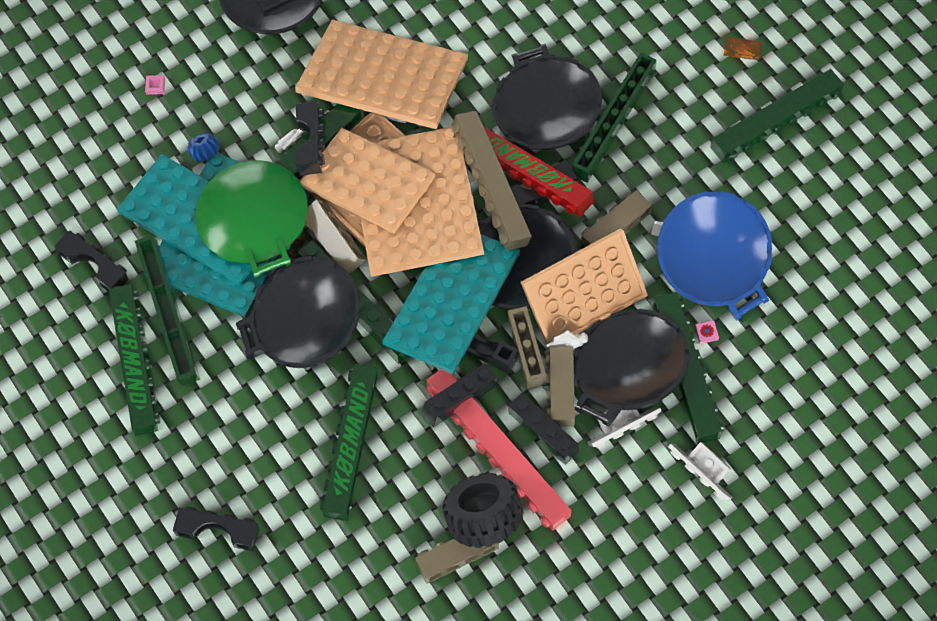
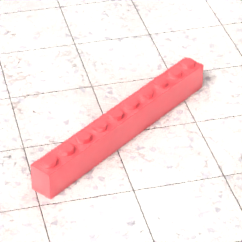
(504, 456)

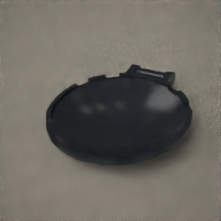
(546, 101)
(548, 245)
(303, 313)
(629, 362)

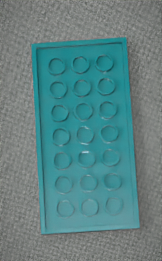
(166, 206)
(450, 306)

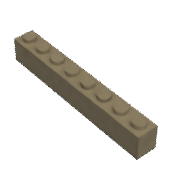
(491, 180)

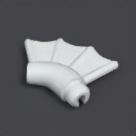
(288, 140)
(568, 339)

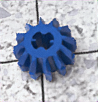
(203, 147)

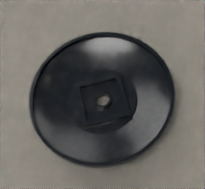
(269, 15)

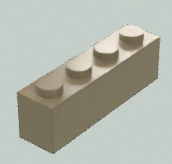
(621, 216)
(333, 236)
(527, 347)
(561, 386)
(448, 558)

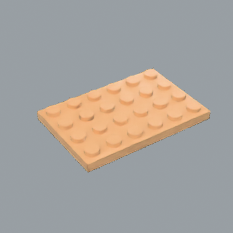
(369, 180)
(585, 287)

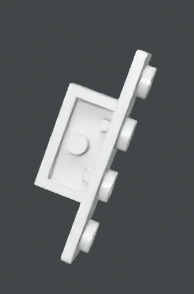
(625, 420)
(706, 465)

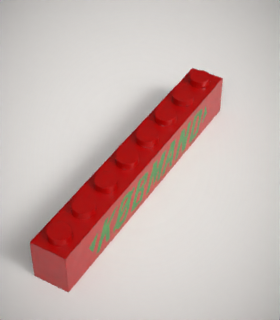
(541, 176)

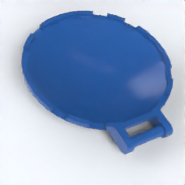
(716, 251)

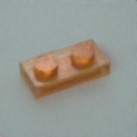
(742, 48)

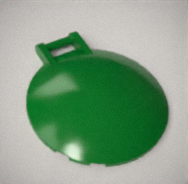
(252, 214)

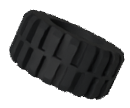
(489, 525)

